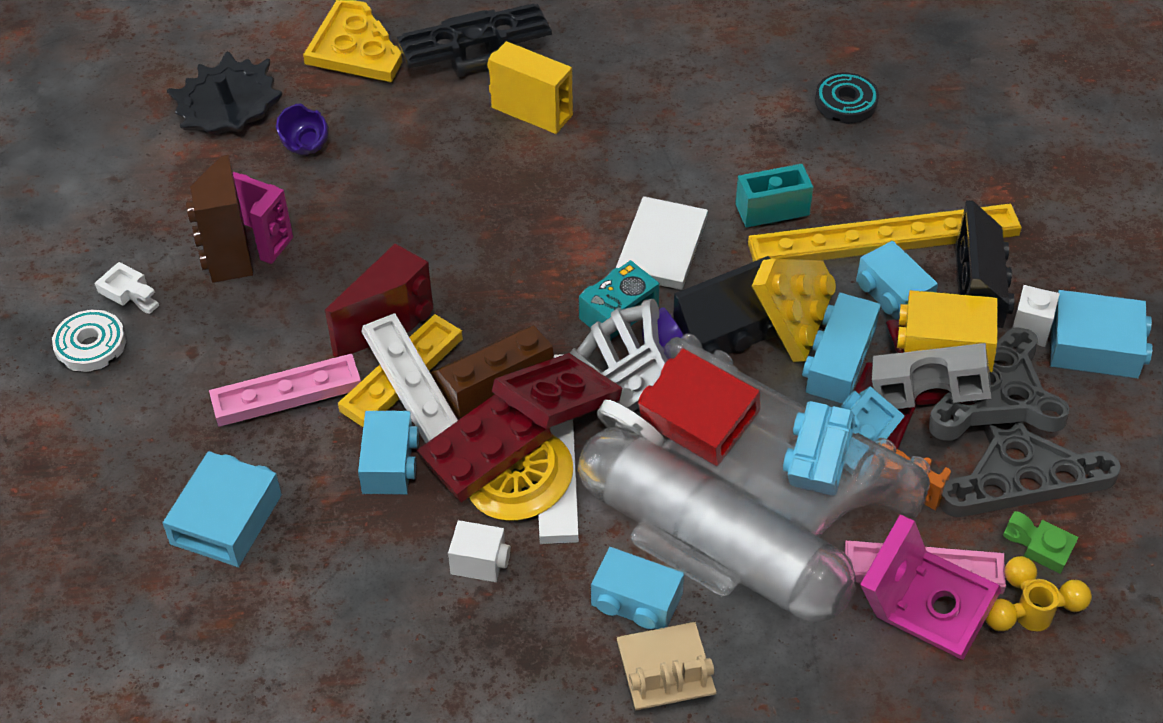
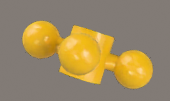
(1022, 574)

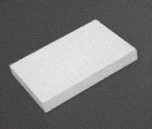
(664, 240)

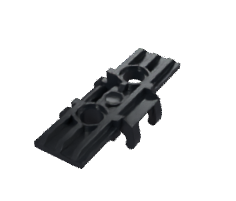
(421, 46)

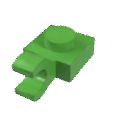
(1045, 544)

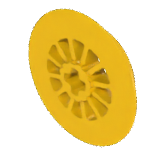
(552, 459)

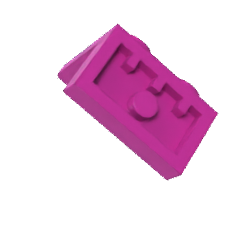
(267, 213)

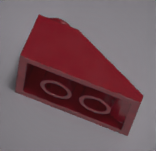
(393, 284)

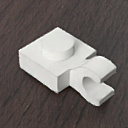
(125, 283)

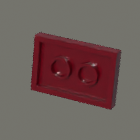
(556, 390)
(481, 446)

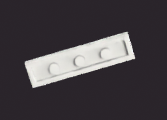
(409, 376)

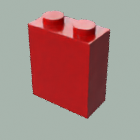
(699, 406)

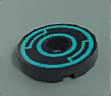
(837, 85)

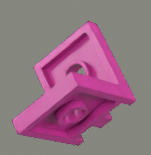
(909, 580)

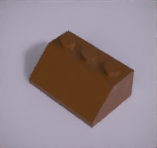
(219, 223)
(471, 378)

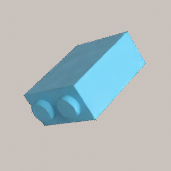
(1100, 334)
(222, 508)

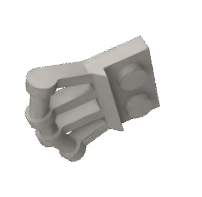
(642, 364)

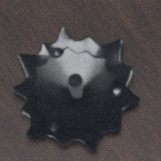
(225, 96)

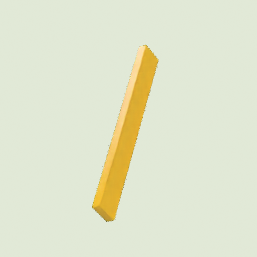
(866, 236)

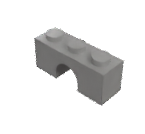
(957, 369)

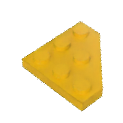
(354, 43)
(795, 300)

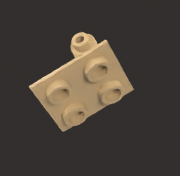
(666, 666)

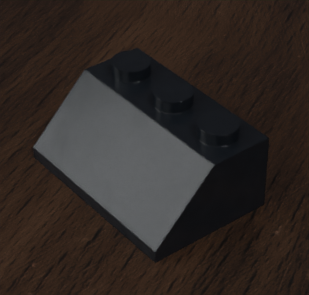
(982, 260)
(724, 311)

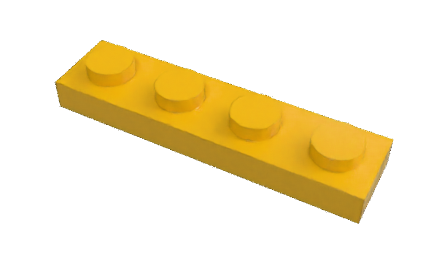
(376, 392)

